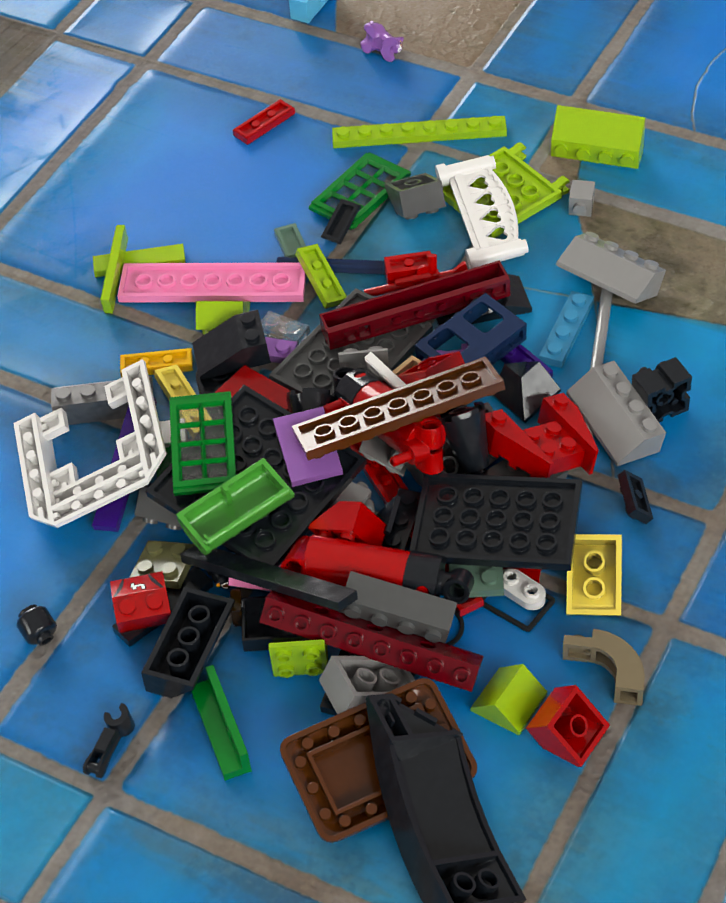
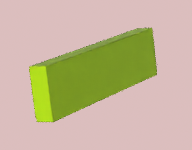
(162, 254)
(114, 269)

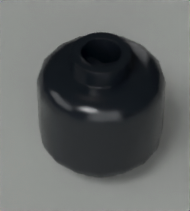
(36, 625)

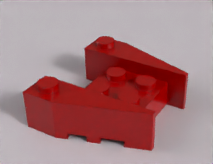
(546, 449)

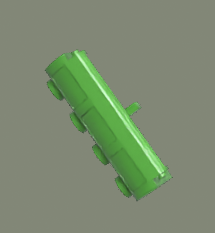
(234, 506)

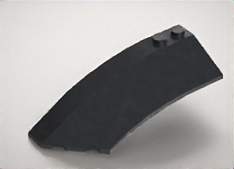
(436, 808)

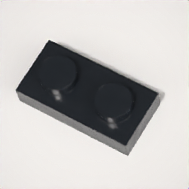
(635, 497)

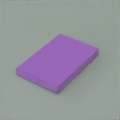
(298, 467)

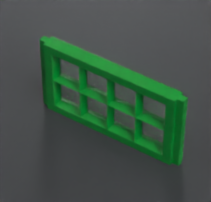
(361, 185)
(202, 442)

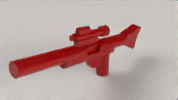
(424, 274)

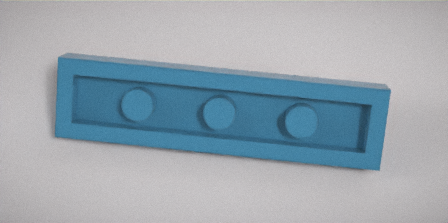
(566, 329)

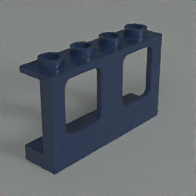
(492, 344)

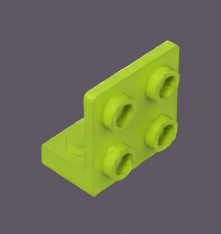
(298, 658)

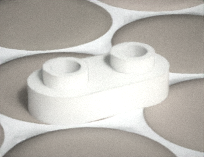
(519, 589)

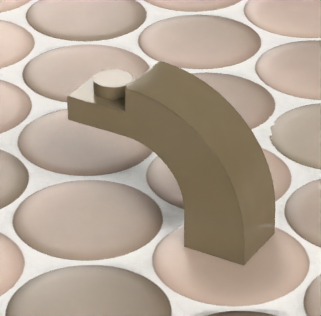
(615, 656)

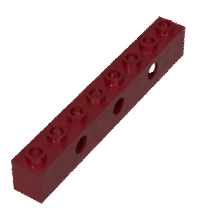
(413, 305)
(382, 644)

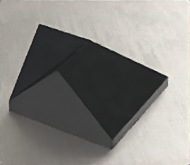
(525, 388)

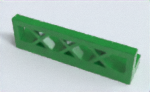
(221, 726)

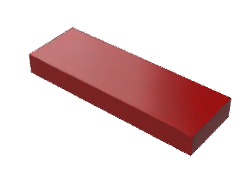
(263, 121)

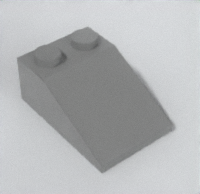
(353, 678)

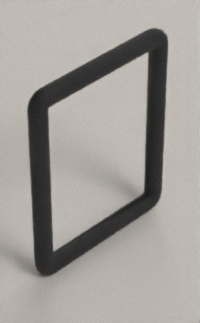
(526, 628)

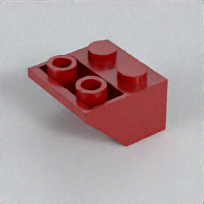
(350, 522)

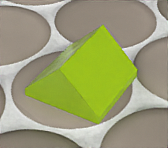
(510, 698)

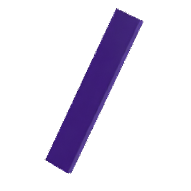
(110, 516)

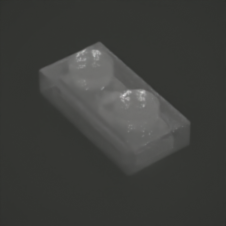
(284, 328)

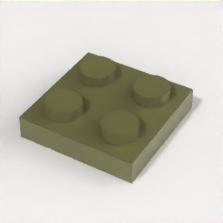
(163, 557)

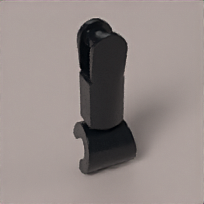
(108, 742)

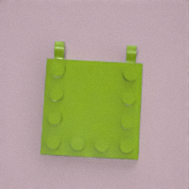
(525, 185)

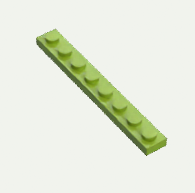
(419, 131)

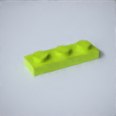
(320, 275)

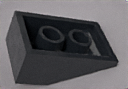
(232, 346)

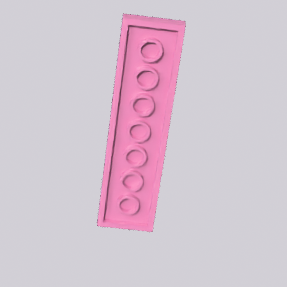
(211, 282)

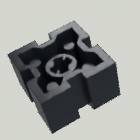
(664, 388)

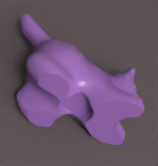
(379, 39)

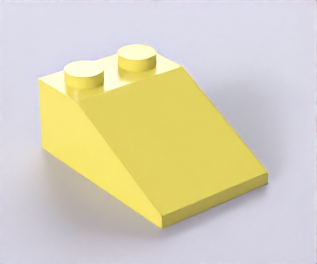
(595, 576)

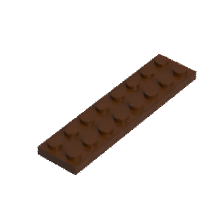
(397, 408)

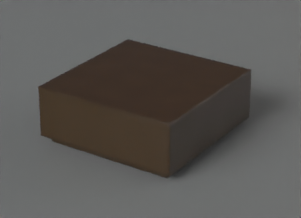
(236, 612)

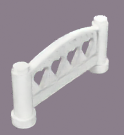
(485, 248)

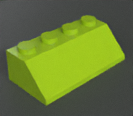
(598, 136)

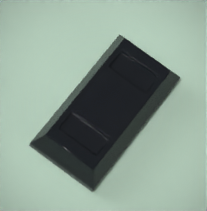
(340, 221)

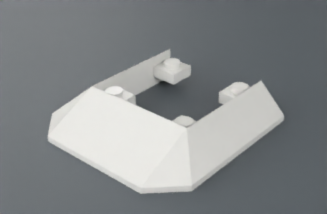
(58, 494)

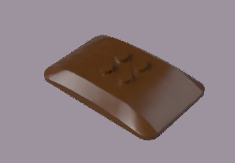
(337, 769)

